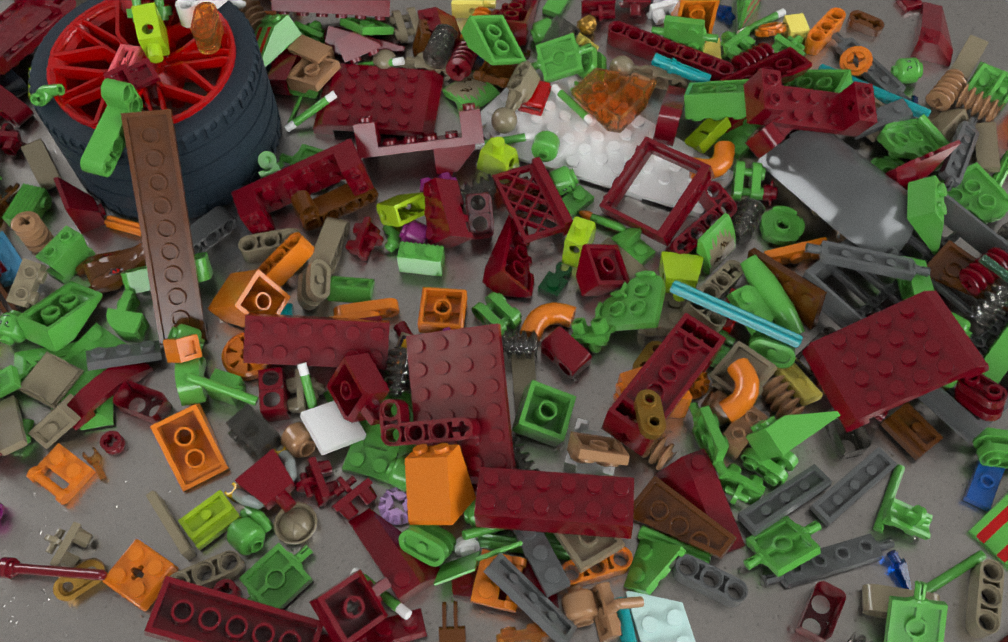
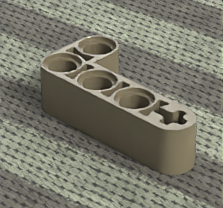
(718, 286)

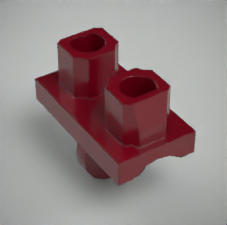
(598, 8)
(10, 139)
(366, 239)
(313, 482)
(363, 490)

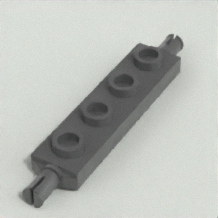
(877, 73)
(957, 162)
(867, 260)
(834, 560)

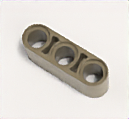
(41, 163)
(331, 242)
(261, 243)
(217, 565)
(876, 598)
(976, 607)

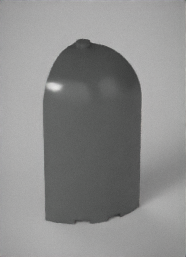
(843, 189)

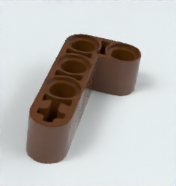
(332, 204)

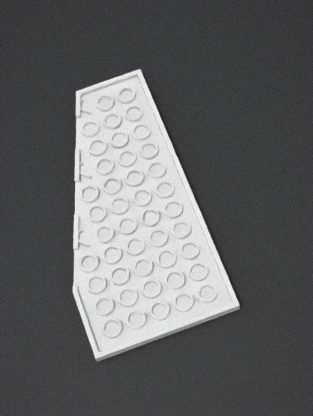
(598, 153)

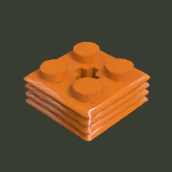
(438, 299)
(124, 573)

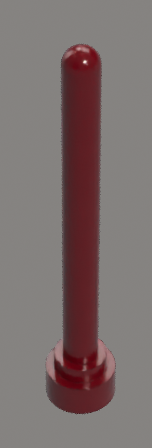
(12, 567)

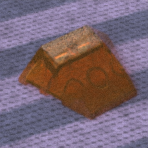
(613, 98)

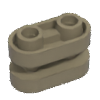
(397, 20)
(313, 284)

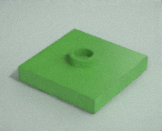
(367, 26)

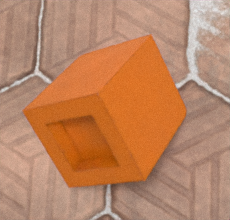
(182, 349)

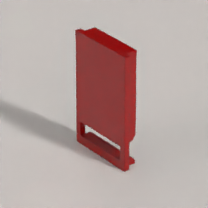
(538, 99)

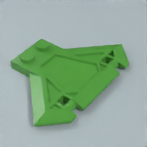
(76, 355)
(371, 455)

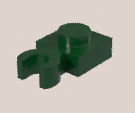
(555, 283)

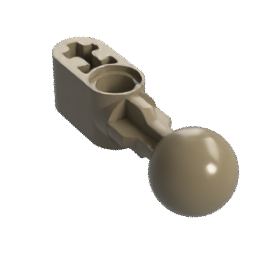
(383, 56)
(626, 67)
(521, 88)

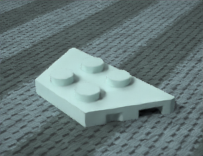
(660, 620)

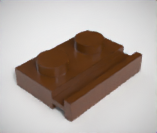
(911, 431)

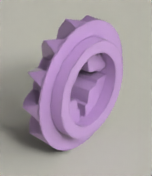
(386, 503)

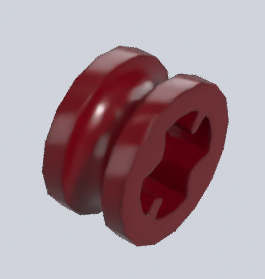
(117, 446)

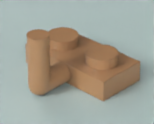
(606, 621)

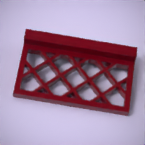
(547, 191)

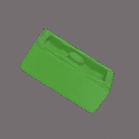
(350, 289)

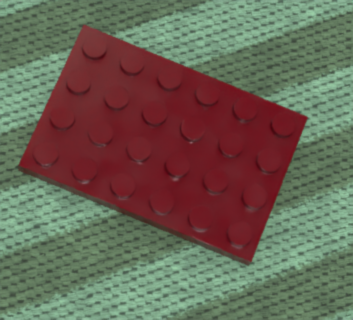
(464, 376)

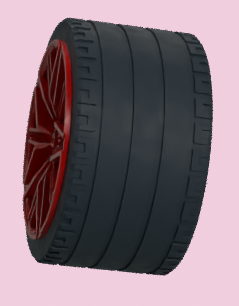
(214, 137)

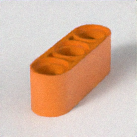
(823, 31)
(287, 259)
(609, 569)

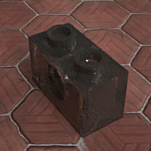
(245, 423)

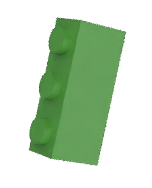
(715, 100)

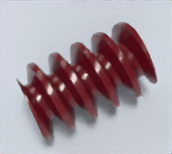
(752, 56)
(461, 62)
(977, 276)

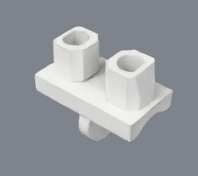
(660, 9)

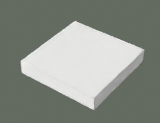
(330, 429)

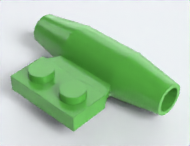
(765, 297)

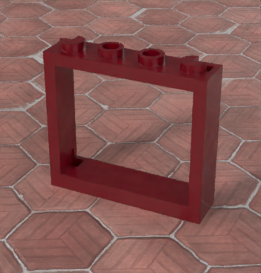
(687, 201)

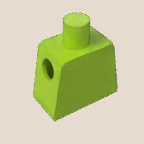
(153, 41)
(497, 157)
(394, 210)
(580, 233)
(679, 267)

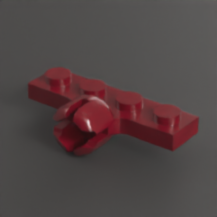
(393, 629)

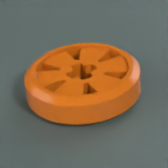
(233, 356)

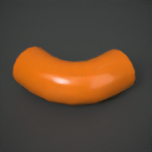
(722, 158)
(547, 315)
(745, 390)

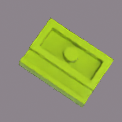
(209, 519)

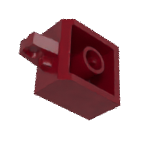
(358, 389)
(366, 605)

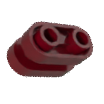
(981, 397)

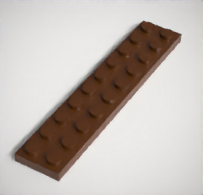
(163, 220)

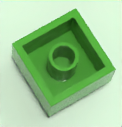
(544, 413)

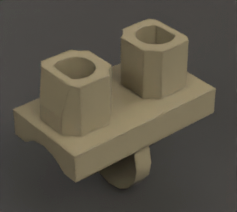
(299, 403)
(75, 535)

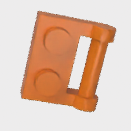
(65, 466)
(486, 591)

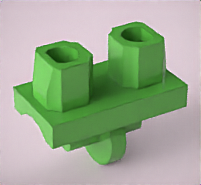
(312, 30)
(734, 42)
(782, 43)
(268, 161)
(594, 335)
(742, 488)
(910, 519)

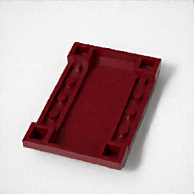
(25, 26)
(400, 98)
(892, 358)

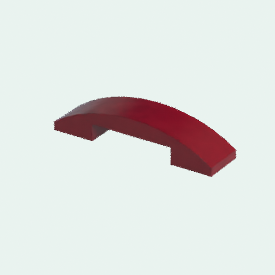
(104, 387)

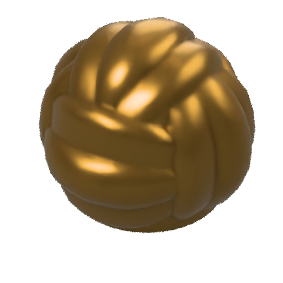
(587, 25)

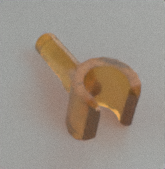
(95, 461)

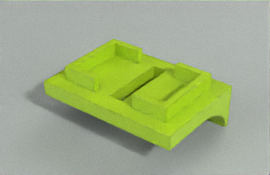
(714, 129)

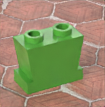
(65, 254)

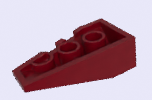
(921, 166)
(509, 264)

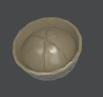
(296, 524)

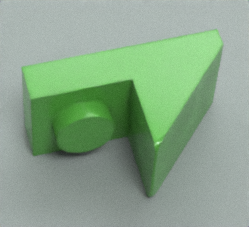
(632, 244)

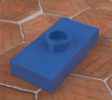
(983, 486)

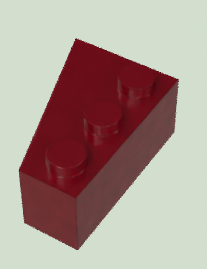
(444, 213)

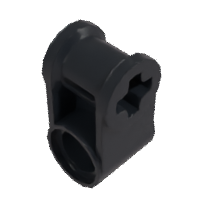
(13, 83)

